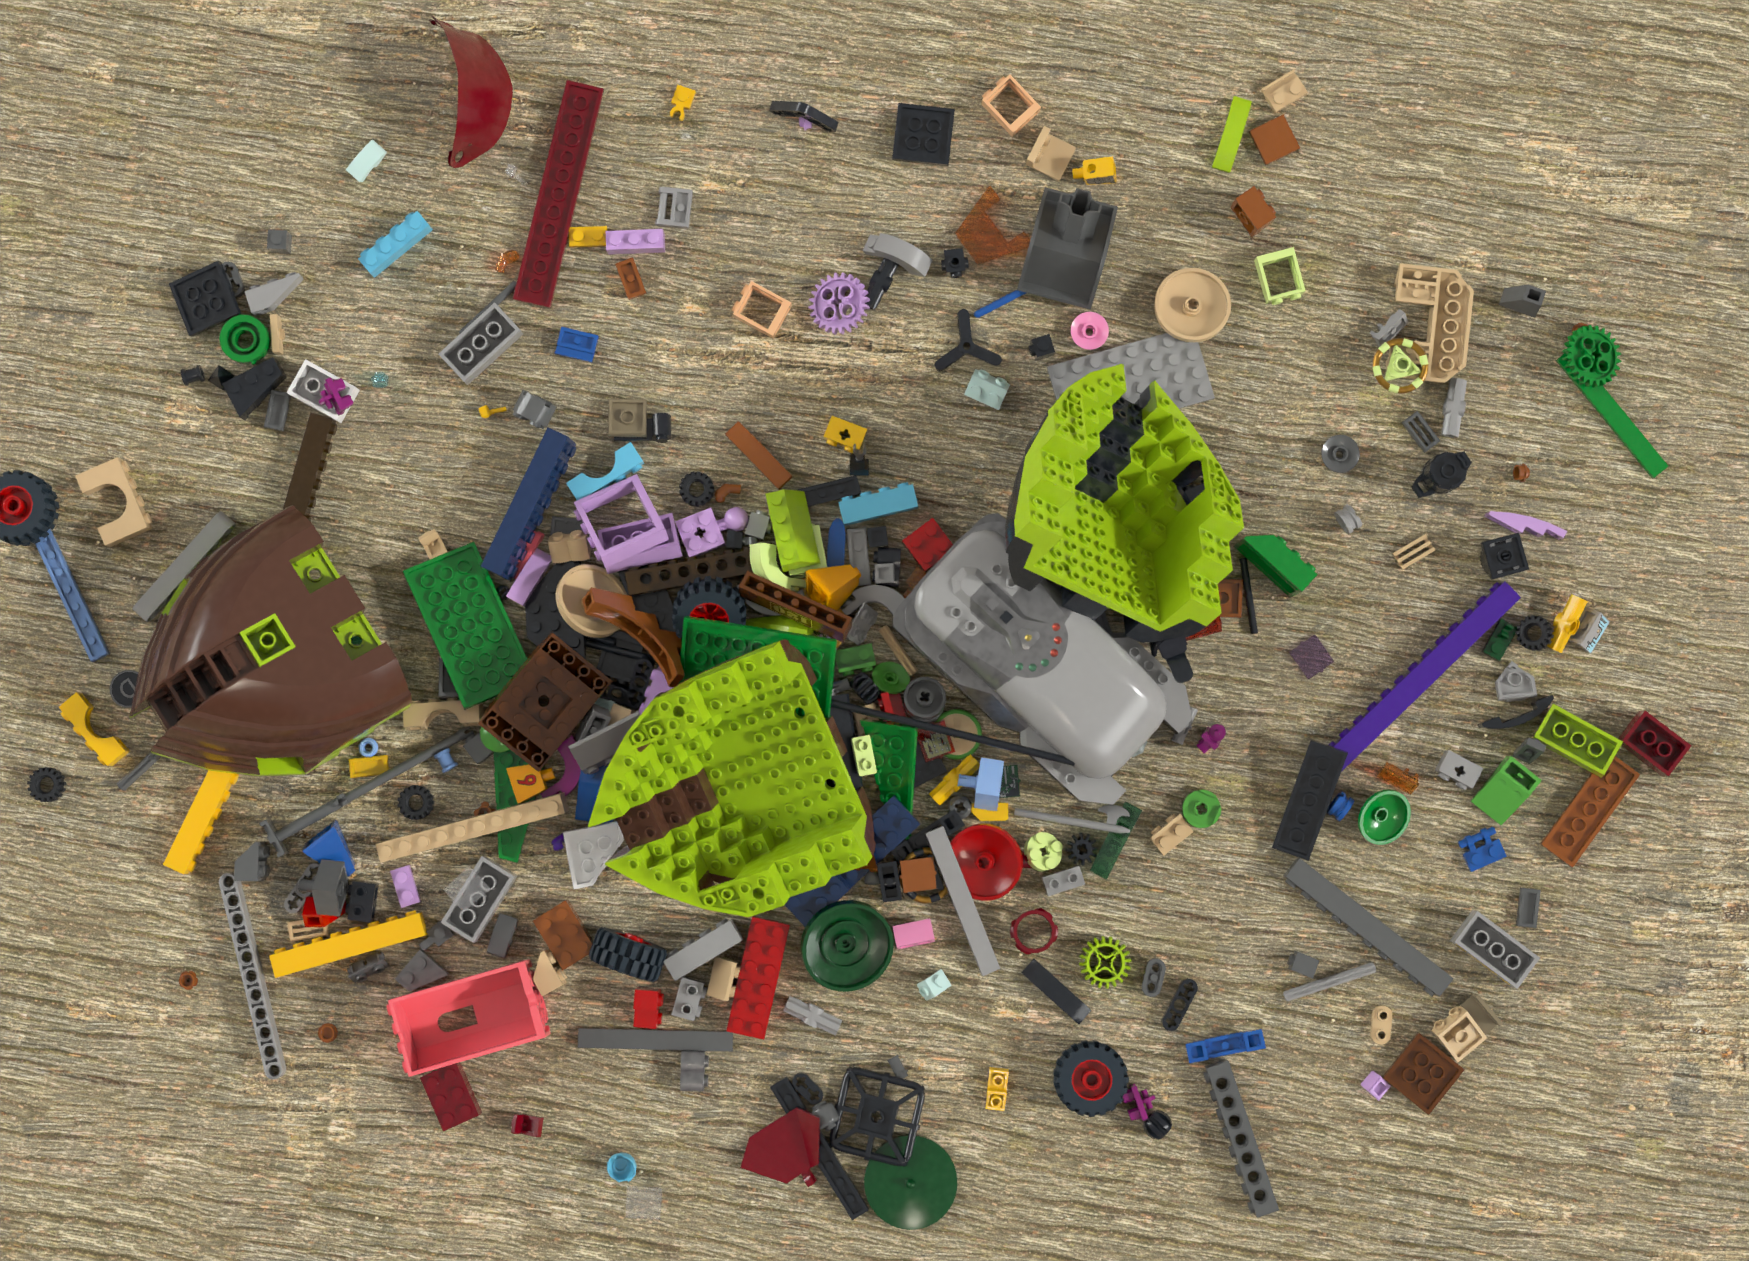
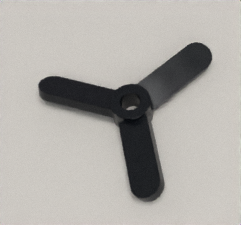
(966, 338)

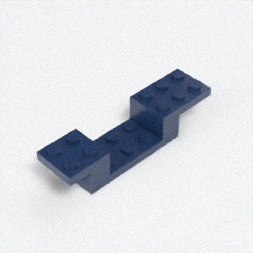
(891, 826)

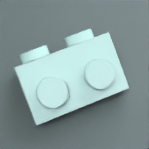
(987, 388)

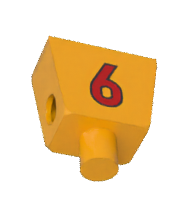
(528, 781)

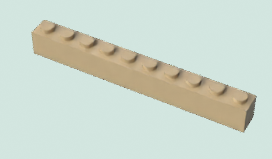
(472, 827)

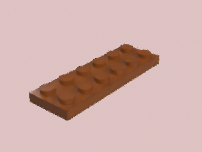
(1589, 812)

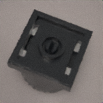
(1503, 556)

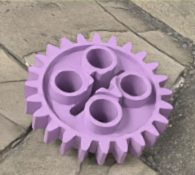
(855, 300)

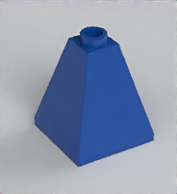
(330, 845)

